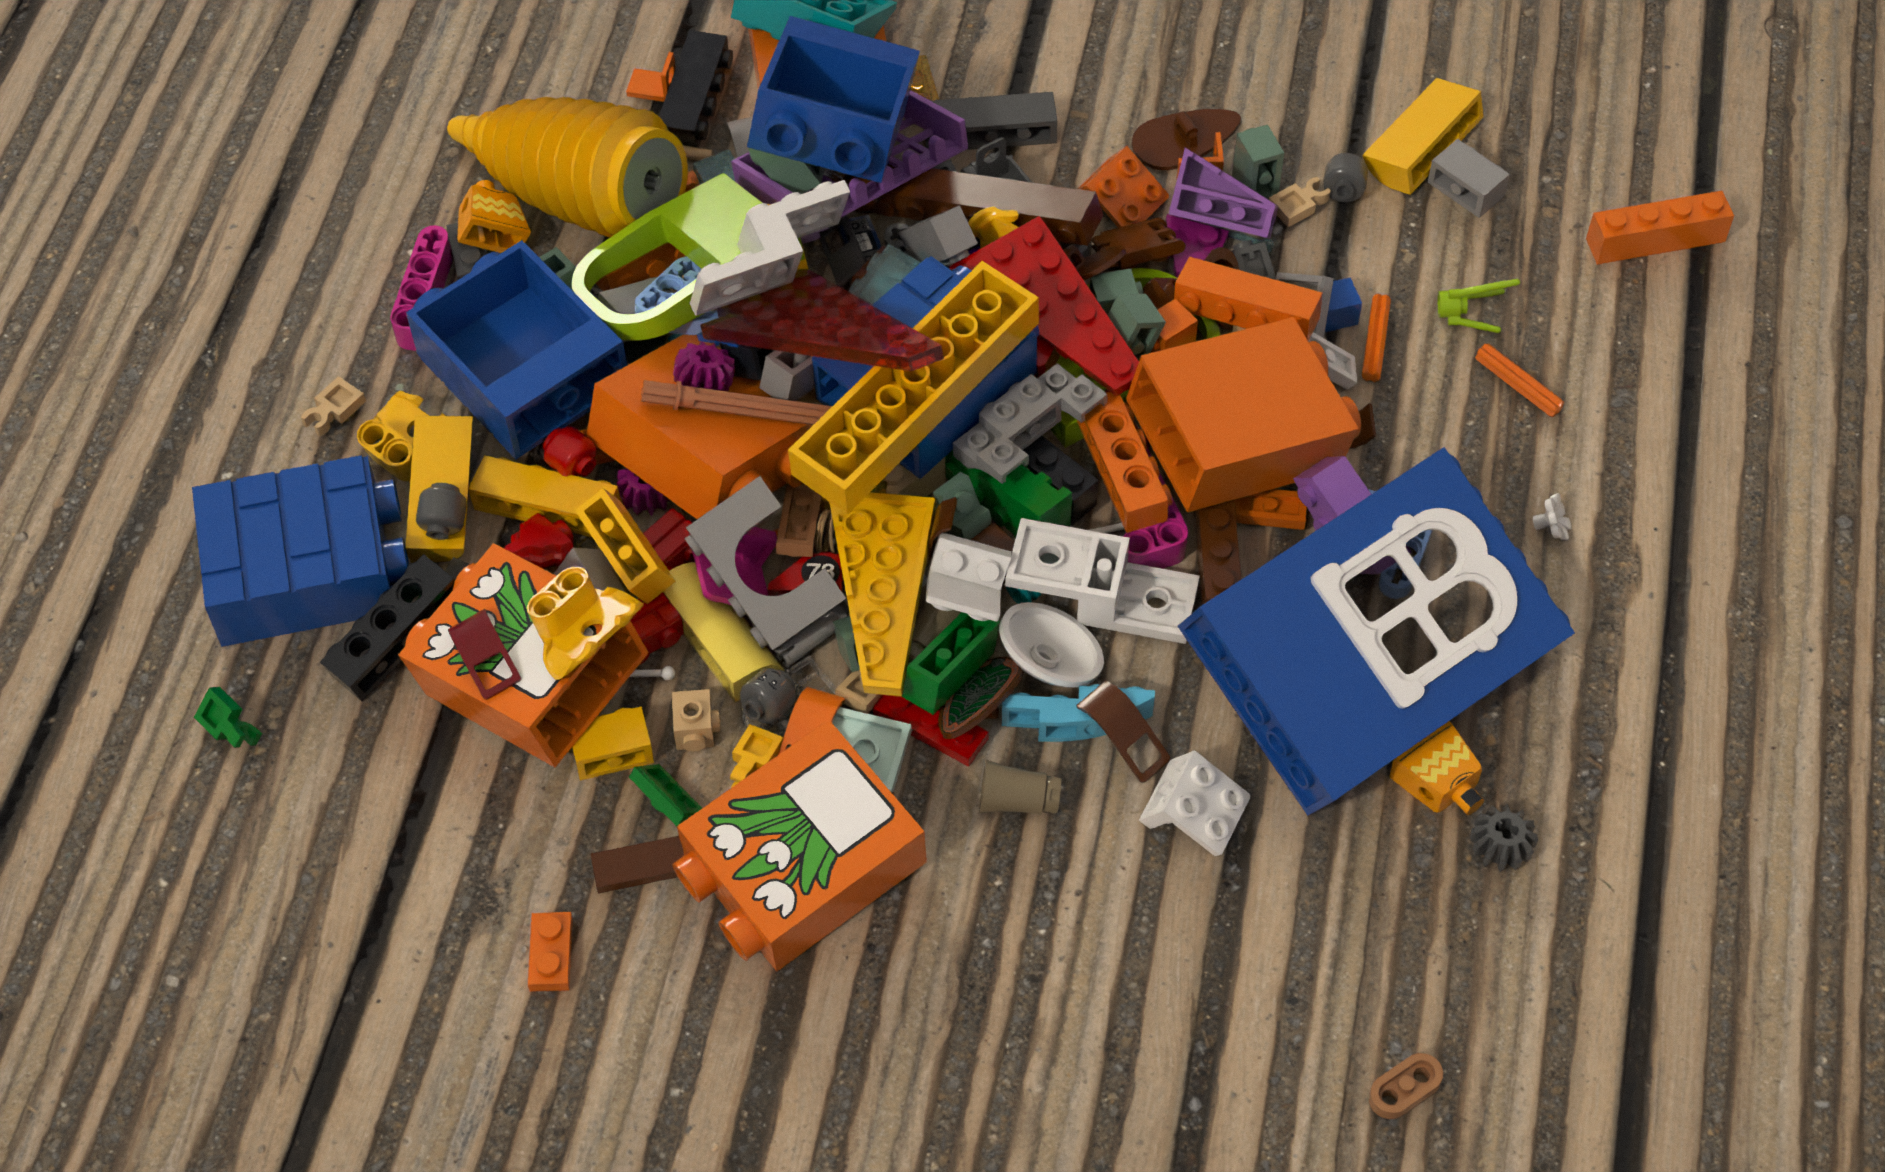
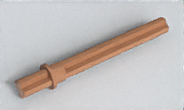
(731, 403)

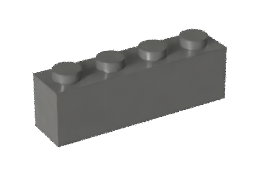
(1015, 117)

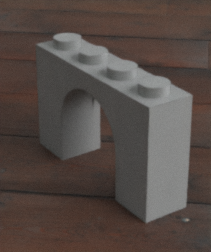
(718, 537)

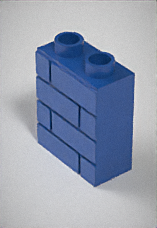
(833, 99)
(910, 304)
(515, 346)
(296, 548)

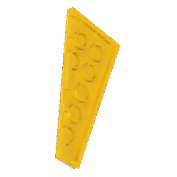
(883, 570)

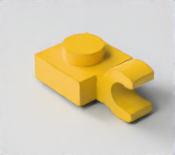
(754, 751)

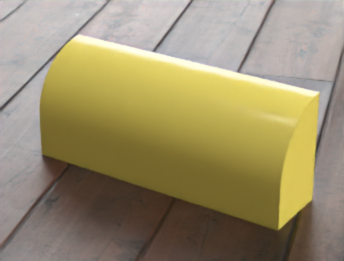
(717, 633)

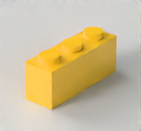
(625, 546)

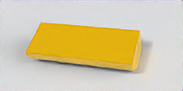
(1425, 129)
(438, 456)

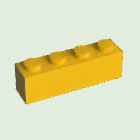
(525, 490)

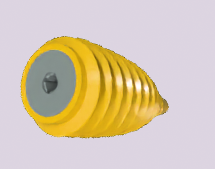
(578, 158)

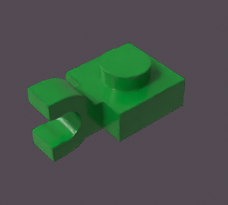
(220, 716)

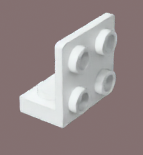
(967, 577)
(1197, 801)

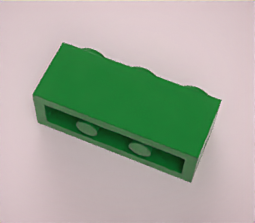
(949, 661)

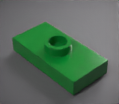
(664, 792)

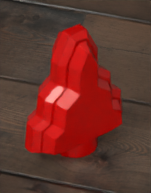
(542, 541)

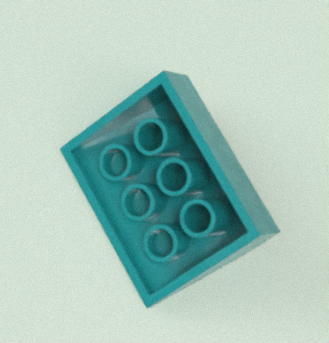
(855, 16)

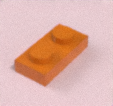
(1272, 509)
(550, 951)

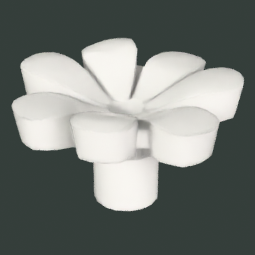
(1554, 518)

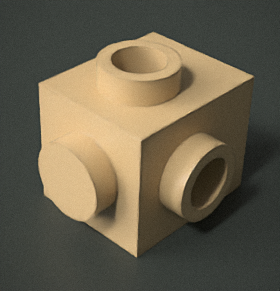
(694, 720)

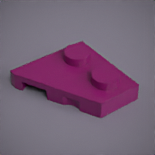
(1198, 240)

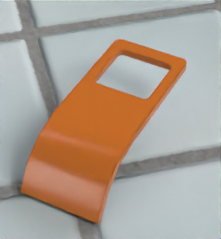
(809, 712)

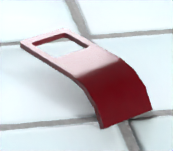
(478, 642)

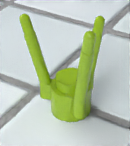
(1454, 302)

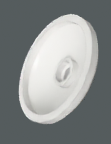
(1051, 645)

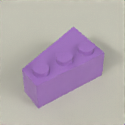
(1219, 199)
(1331, 490)

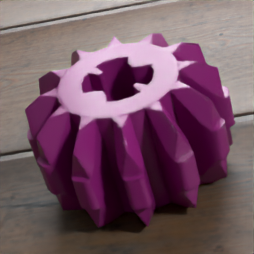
(704, 367)
(639, 494)

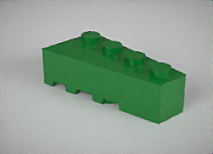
(1019, 497)

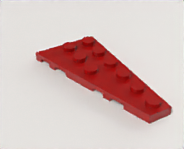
(1067, 308)

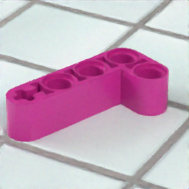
(425, 271)
(1153, 540)

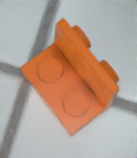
(1126, 189)

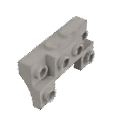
(1023, 417)

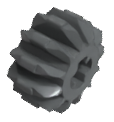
(1517, 839)

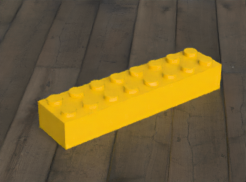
(897, 408)

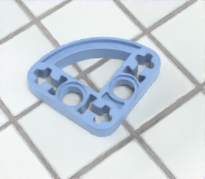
(672, 279)

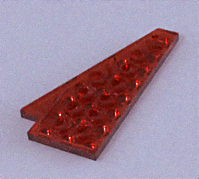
(824, 322)

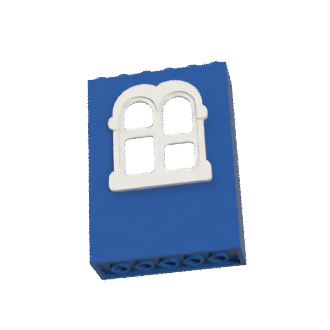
(1316, 671)

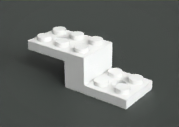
(769, 246)
(1098, 575)

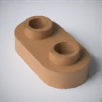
(1403, 1087)

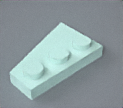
(877, 740)

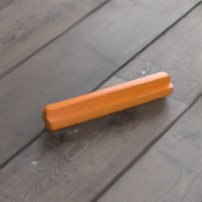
(1376, 337)
(1519, 380)

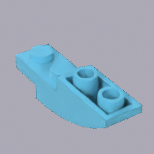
(1060, 718)

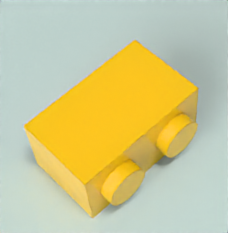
(613, 744)

